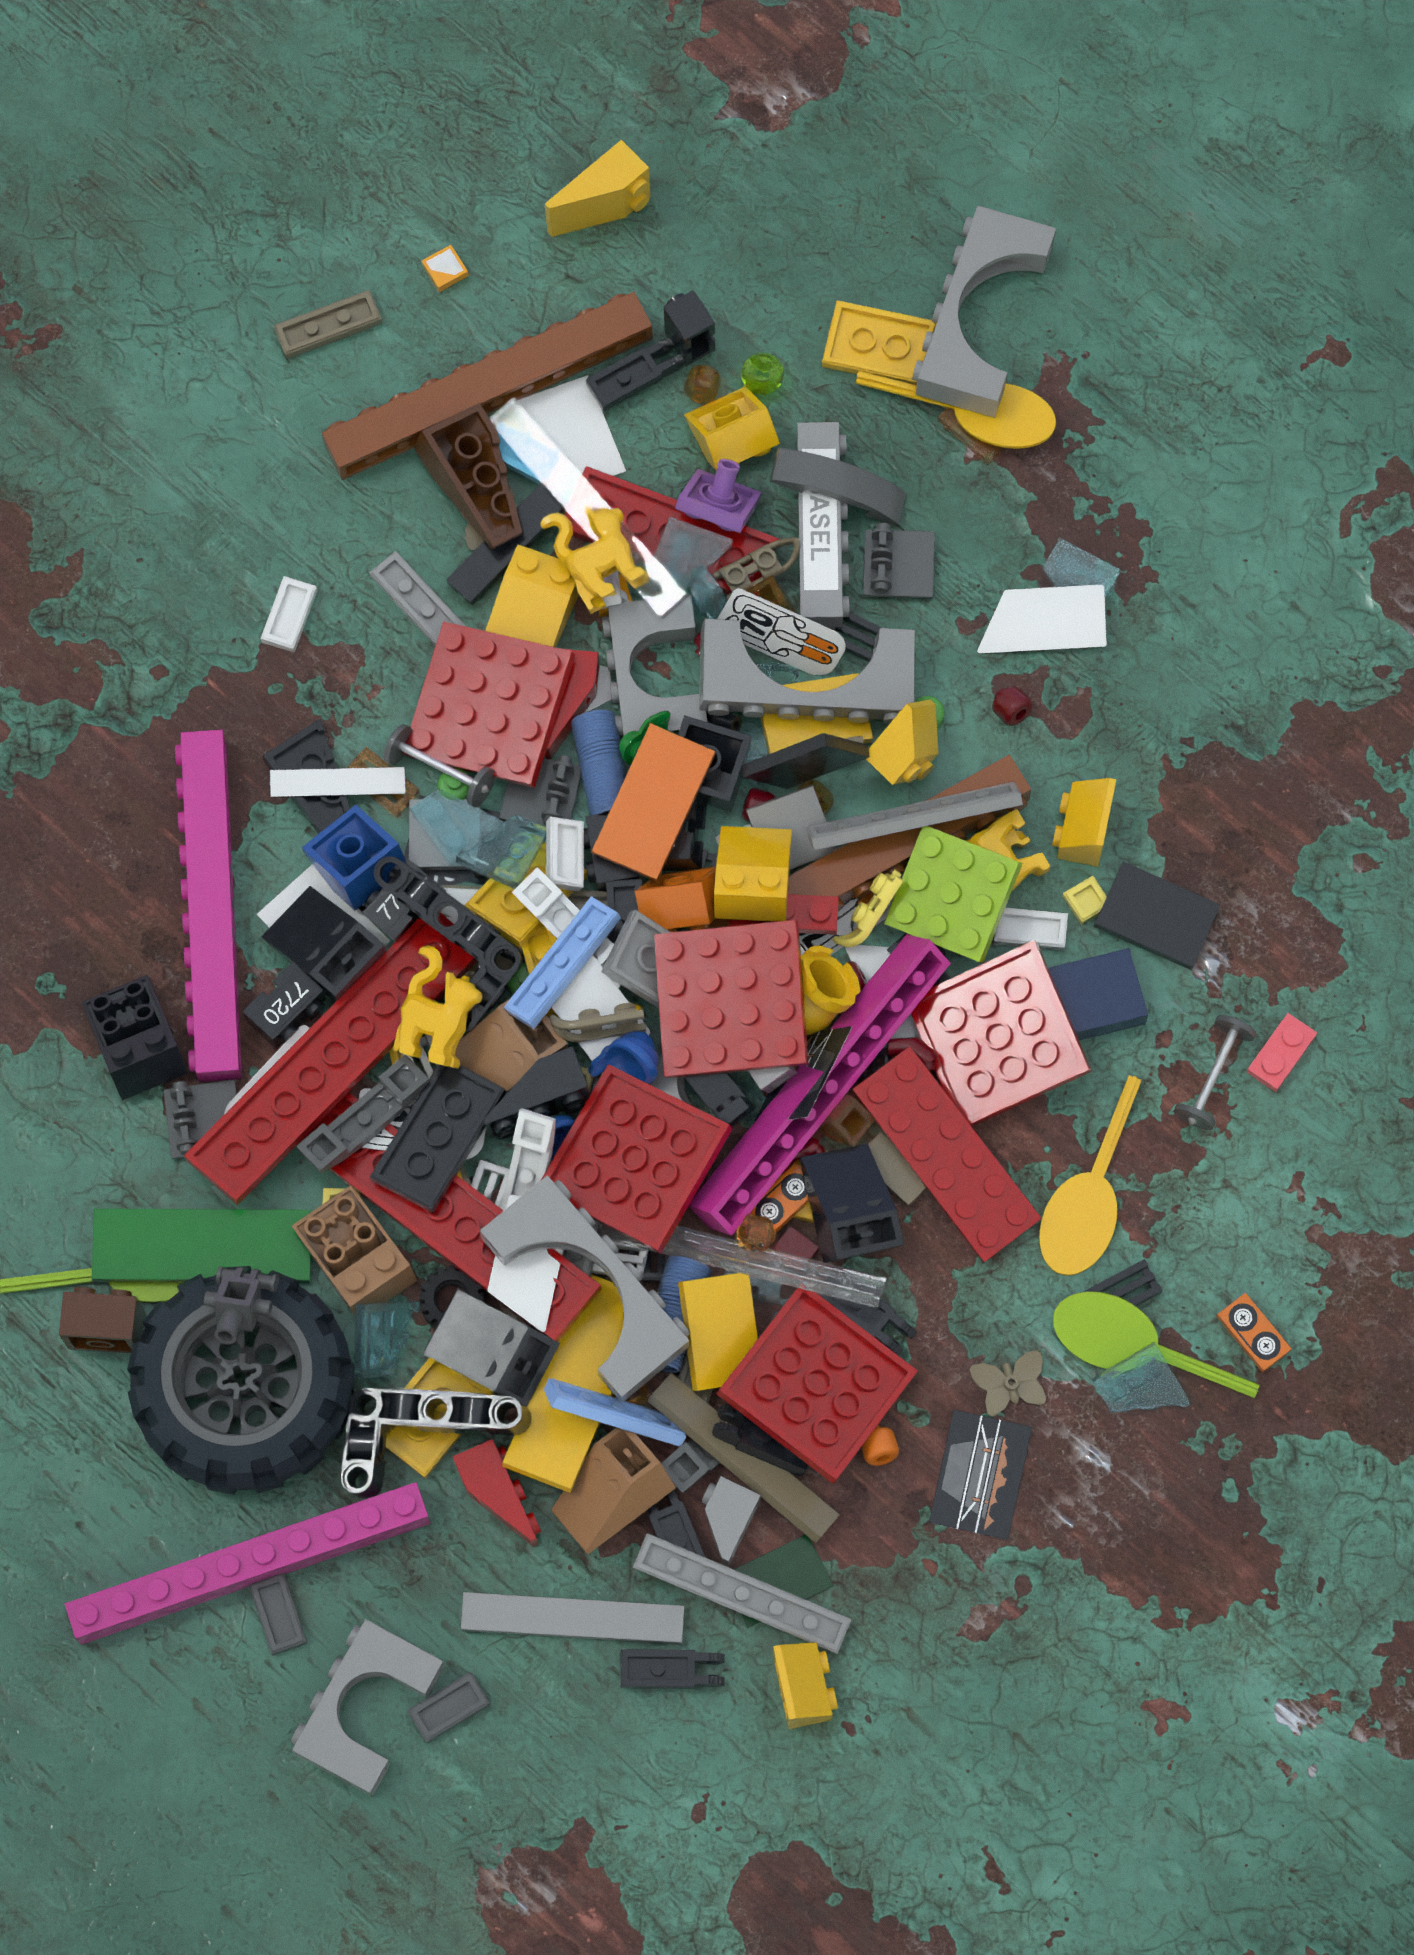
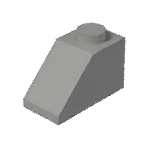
(728, 1515)

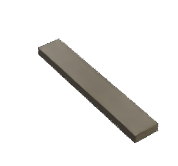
(773, 1484)

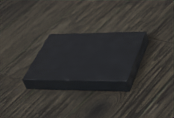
(805, 761)
(1157, 915)

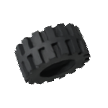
(437, 1282)

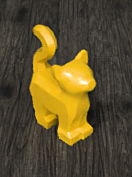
(597, 560)
(1002, 836)
(441, 1021)

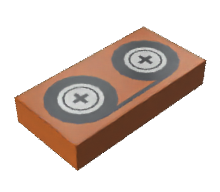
(784, 1198)
(1254, 1332)

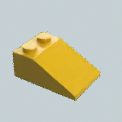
(601, 193)
(534, 598)
(752, 873)

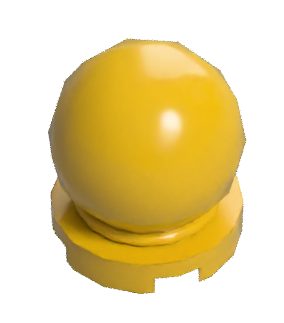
(827, 987)

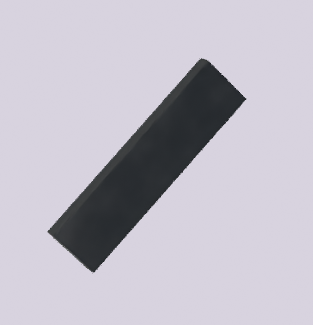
(489, 564)

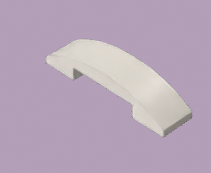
(554, 909)
(531, 1153)

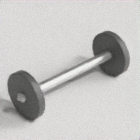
(479, 786)
(1235, 1029)

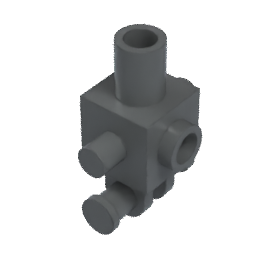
(239, 1300)

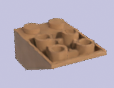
(506, 1047)
(354, 1251)
(612, 1489)

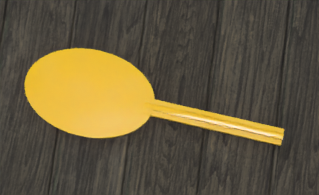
(1020, 421)
(1084, 1208)

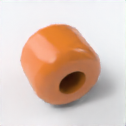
(880, 1447)

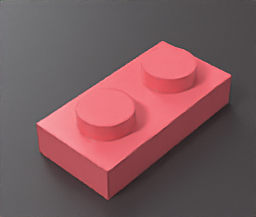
(1281, 1052)

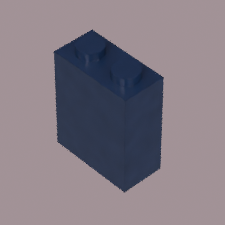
(1101, 994)

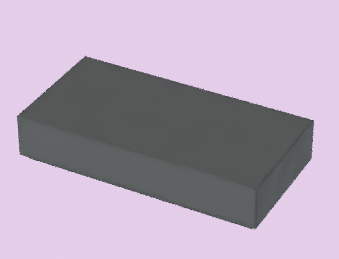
(278, 1614)
(448, 1707)

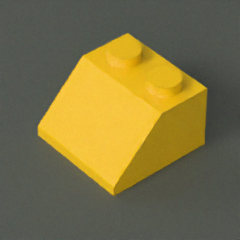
(733, 427)
(907, 744)
(1085, 821)
(803, 1685)

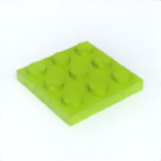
(953, 893)

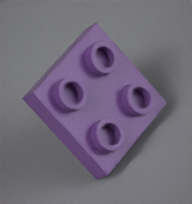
(719, 497)

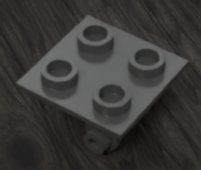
(898, 563)
(551, 797)
(194, 1111)

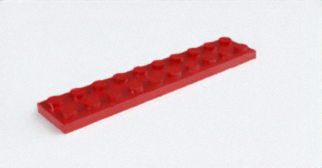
(321, 1065)
(456, 1228)

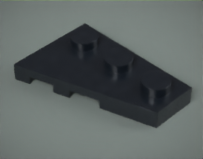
(309, 751)

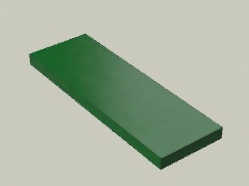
(192, 1242)

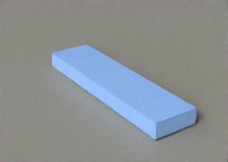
(562, 962)
(612, 1412)

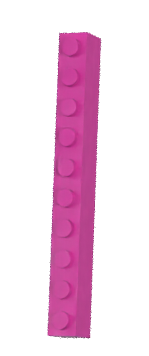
(210, 906)
(773, 1138)
(247, 1563)

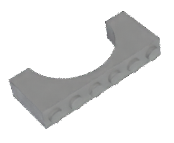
(992, 247)
(737, 685)
(550, 1221)

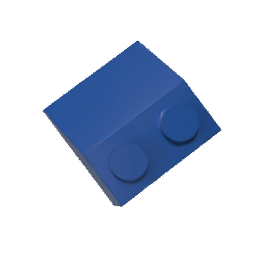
(348, 854)

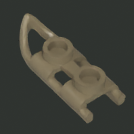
(764, 561)
(591, 1023)

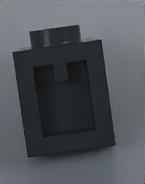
(722, 1096)

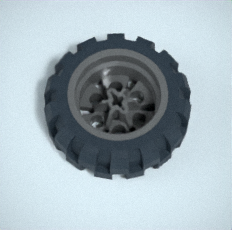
(261, 1457)

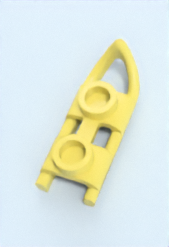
(868, 914)

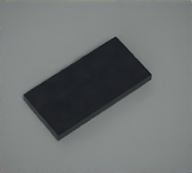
(437, 1136)

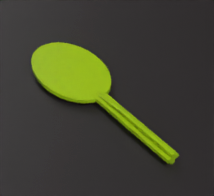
(145, 1291)
(1110, 1329)

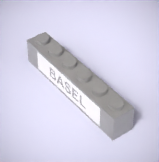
(821, 535)

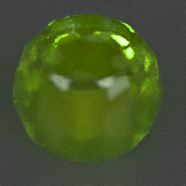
(759, 384)

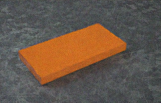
(653, 802)

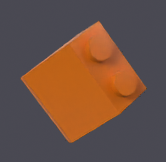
(679, 899)

